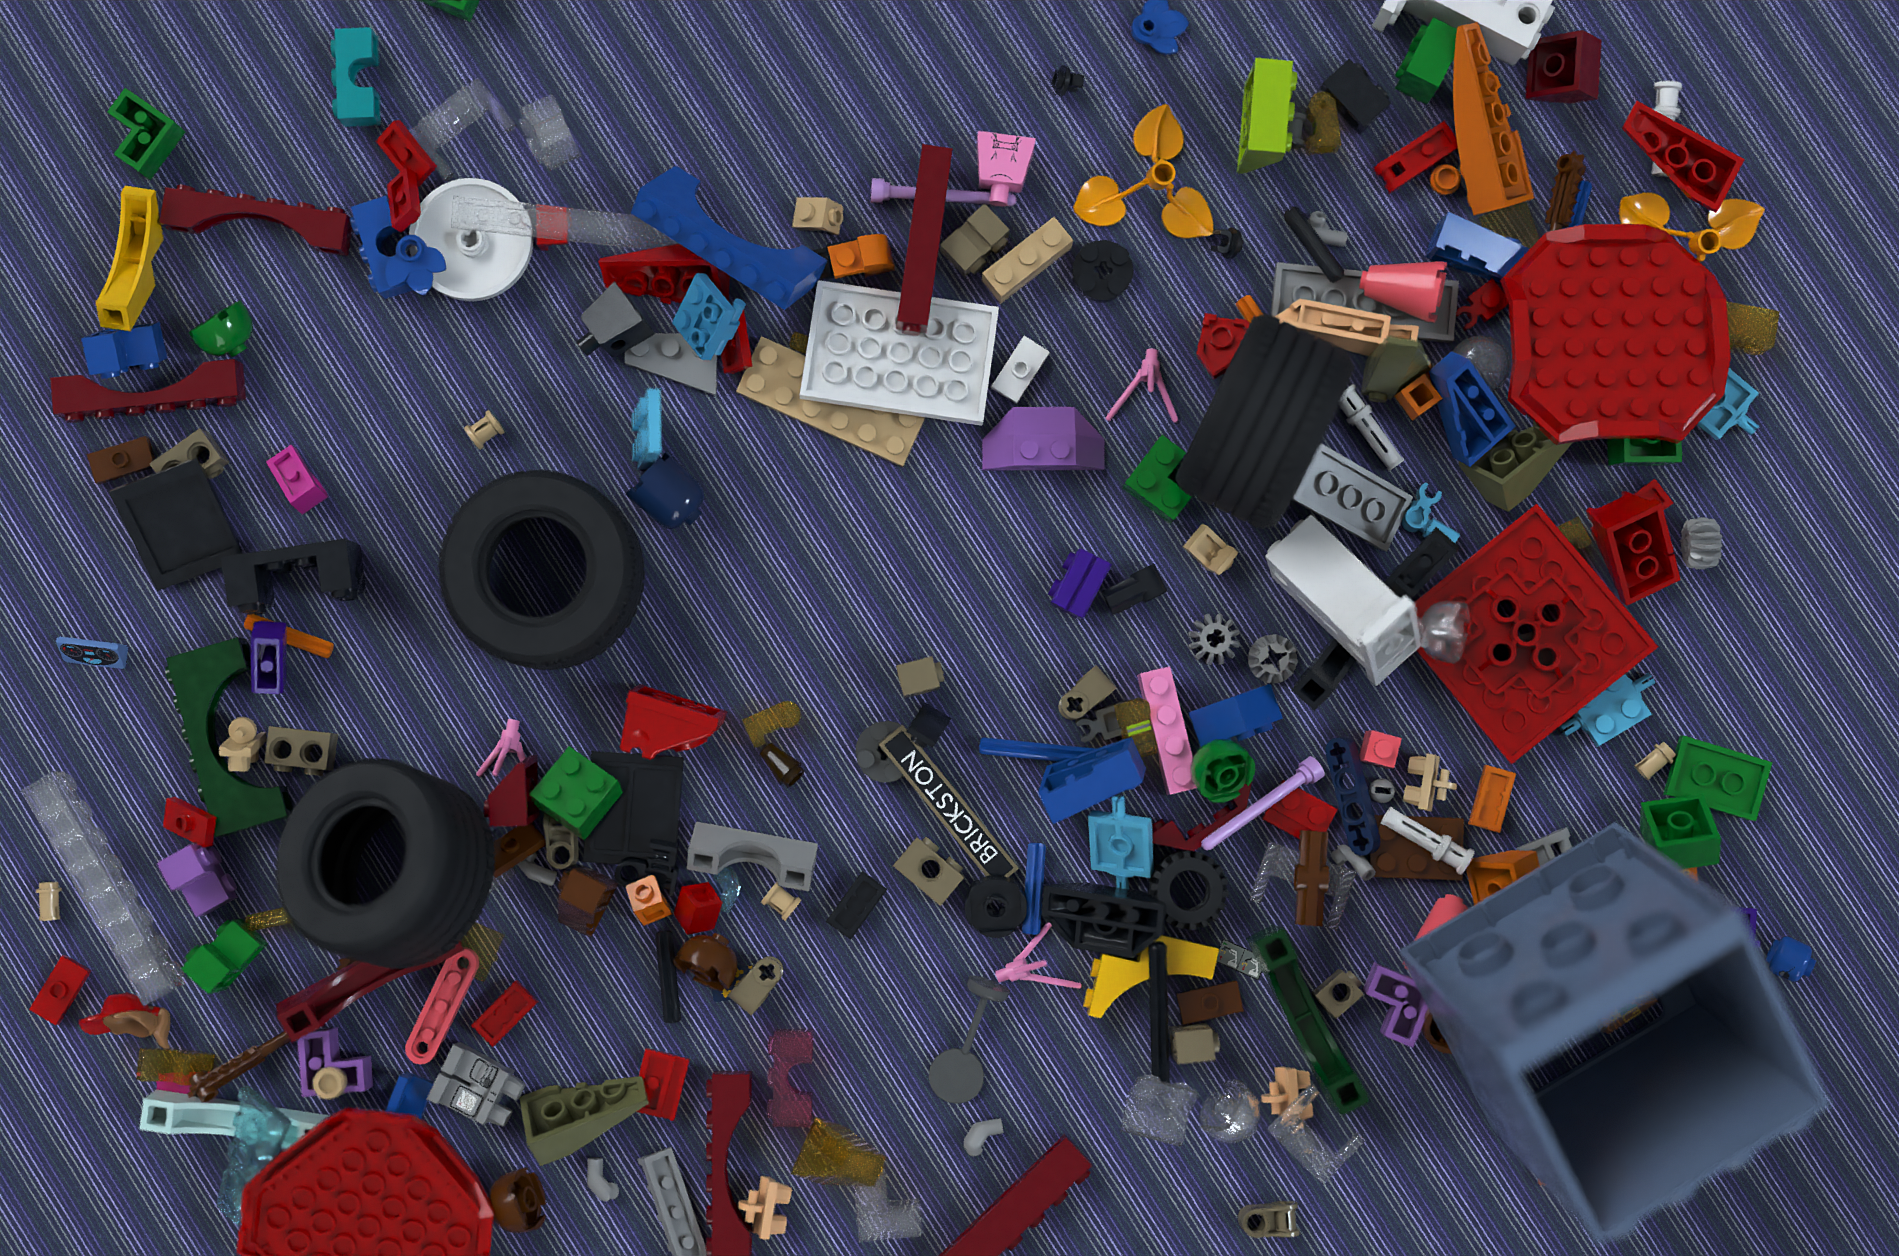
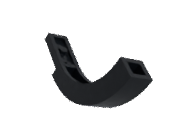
(1406, 579)

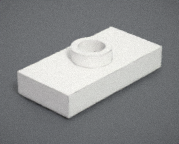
(1020, 369)

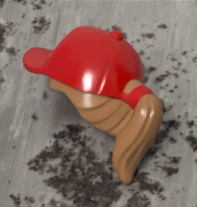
(126, 1014)

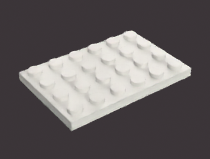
(869, 364)

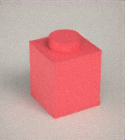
(1379, 749)

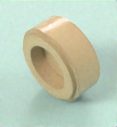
(329, 1082)

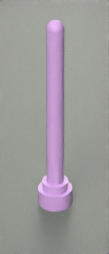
(883, 191)
(1308, 772)

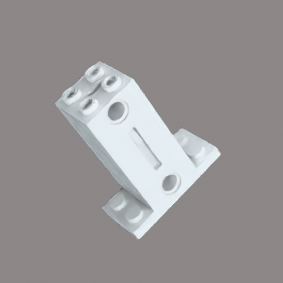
(1506, 25)
(1345, 598)

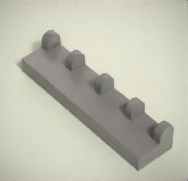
(672, 1203)

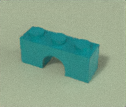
(354, 51)

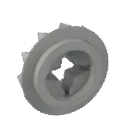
(1259, 652)

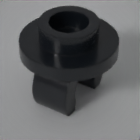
(1064, 81)
(1230, 244)

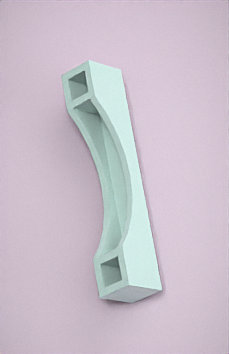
(179, 1114)

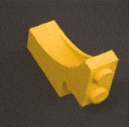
(131, 272)
(1118, 974)

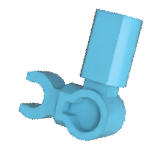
(1417, 516)

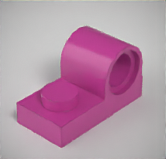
(296, 480)

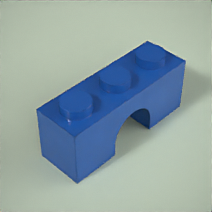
(374, 225)

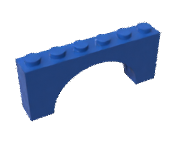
(776, 274)

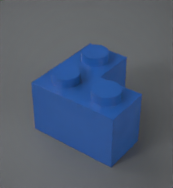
(114, 350)
(1237, 716)

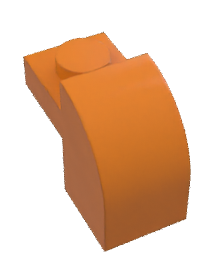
(866, 254)
(1418, 396)

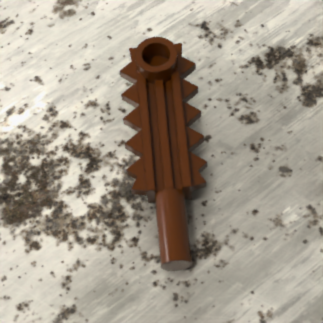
(1561, 204)
(206, 1084)

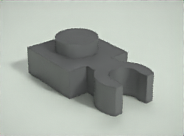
(1105, 722)

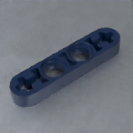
(1357, 794)

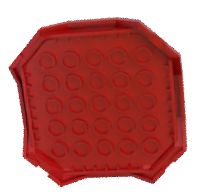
(1615, 335)
(366, 1190)

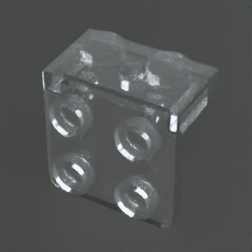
(1158, 1110)

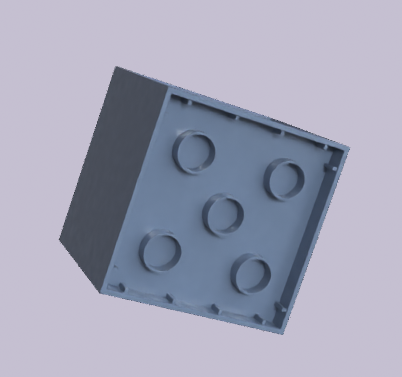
(1662, 1103)

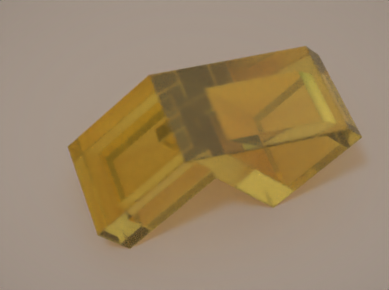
(172, 1065)

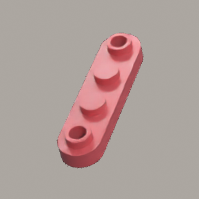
(441, 1006)

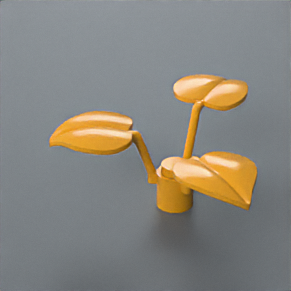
(1161, 138)
(1731, 225)

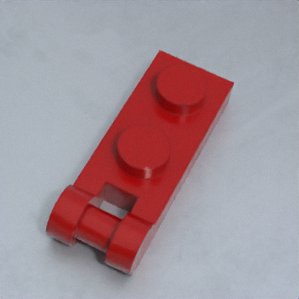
(1417, 156)

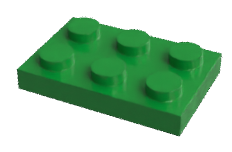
(1727, 778)

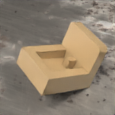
(818, 215)
(1210, 550)

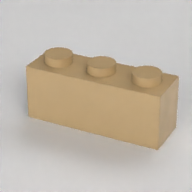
(1027, 260)

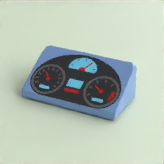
(92, 652)

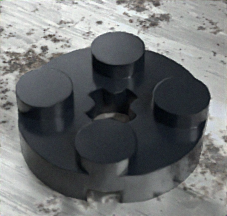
(1091, 257)
(998, 888)

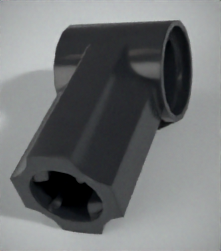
(1141, 587)

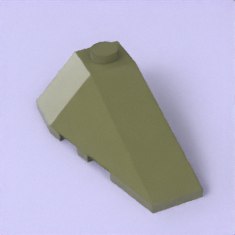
(1393, 367)
(1514, 466)
(569, 1118)

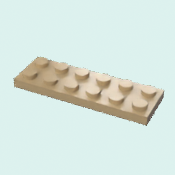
(777, 384)

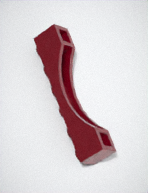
(197, 211)
(210, 383)
(324, 999)
(730, 1099)

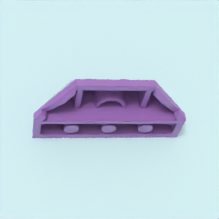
(1043, 441)

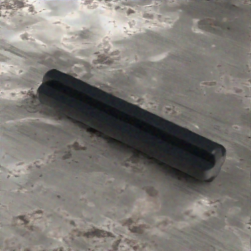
(1314, 244)
(668, 977)

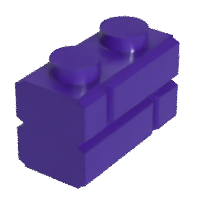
(1079, 584)
(268, 657)

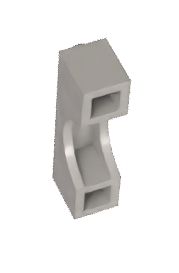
(718, 846)

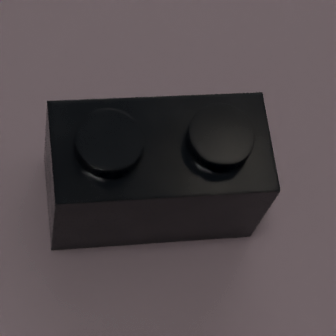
(1356, 96)

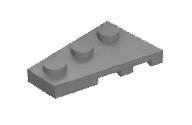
(674, 359)

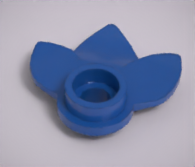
(1163, 24)
(415, 269)

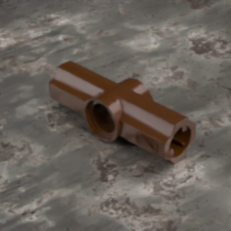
(1311, 878)

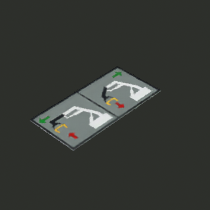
(1238, 959)

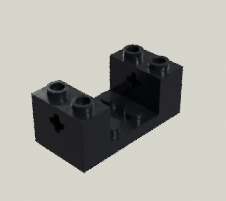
(250, 578)

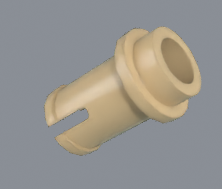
(1655, 760)
(49, 900)

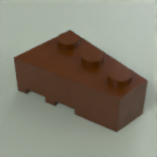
(584, 899)

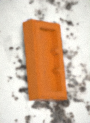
(1492, 798)

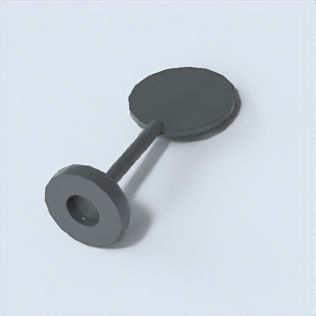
(956, 1072)

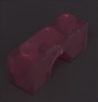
(789, 1105)

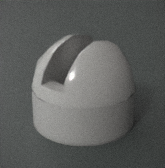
(1381, 797)

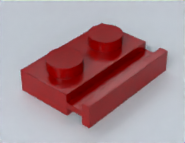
(1300, 812)
(663, 1081)

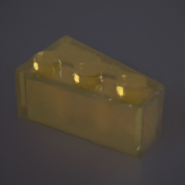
(837, 1157)

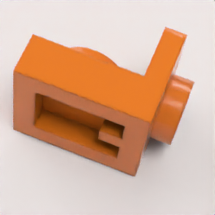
(648, 900)

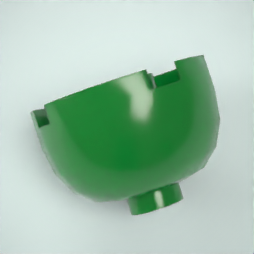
(224, 331)
(1221, 770)

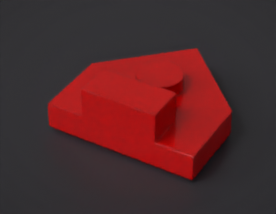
(1219, 342)

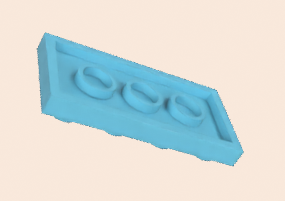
(647, 423)

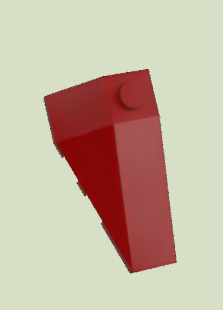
(1690, 160)
(660, 272)

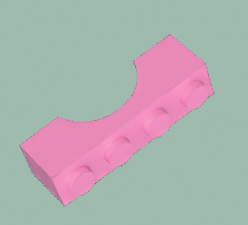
(1168, 728)

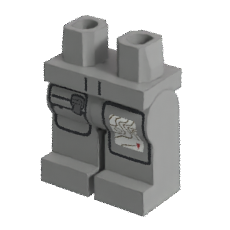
(475, 1085)

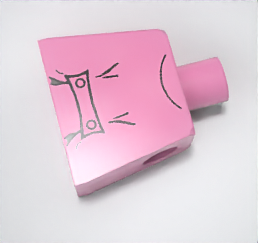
(1003, 164)

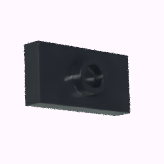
(856, 905)

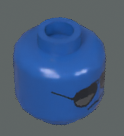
(1790, 959)

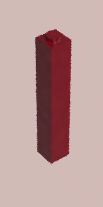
(924, 240)

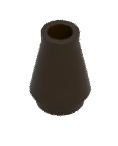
(783, 766)

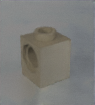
(1324, 995)

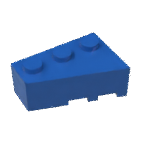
(1090, 778)

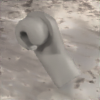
(1328, 236)
(1359, 863)
(537, 872)
(978, 1134)
(596, 1181)

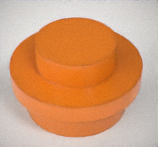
(1445, 179)

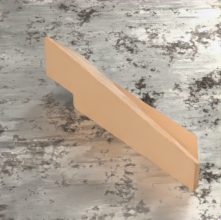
(1345, 327)

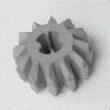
(1701, 543)
(1220, 648)

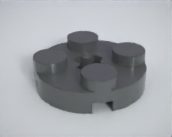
(868, 756)

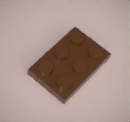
(1405, 859)

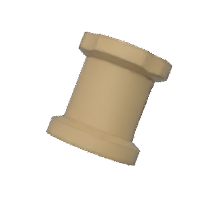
(484, 429)
(781, 901)

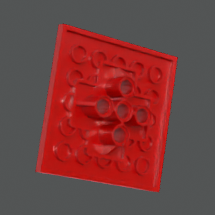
(1590, 639)

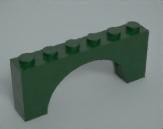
(199, 684)
(1325, 1059)

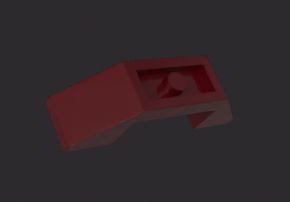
(1169, 835)

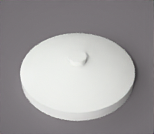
(476, 261)

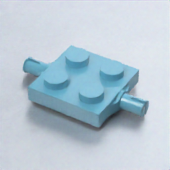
(1731, 408)
(1612, 710)
(1121, 843)

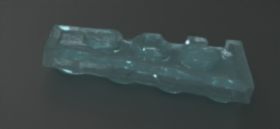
(255, 1143)

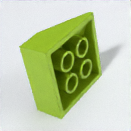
(1266, 114)

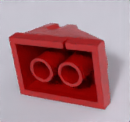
(1635, 545)
(666, 721)

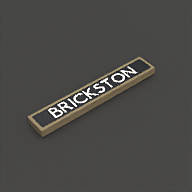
(947, 804)

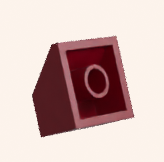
(1564, 68)
(511, 800)

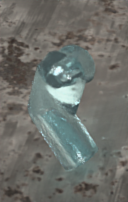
(730, 886)

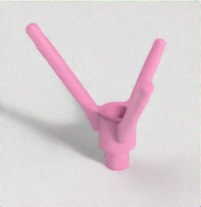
(1148, 373)
(508, 743)
(1021, 970)

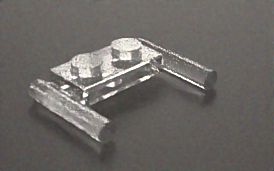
(455, 116)
(1281, 863)
(1306, 1144)

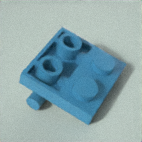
(707, 317)

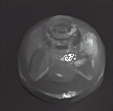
(1488, 358)
(1443, 630)
(1231, 1114)

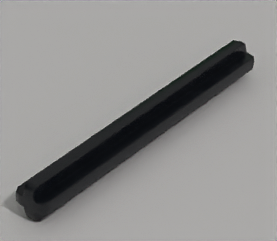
(1159, 1011)

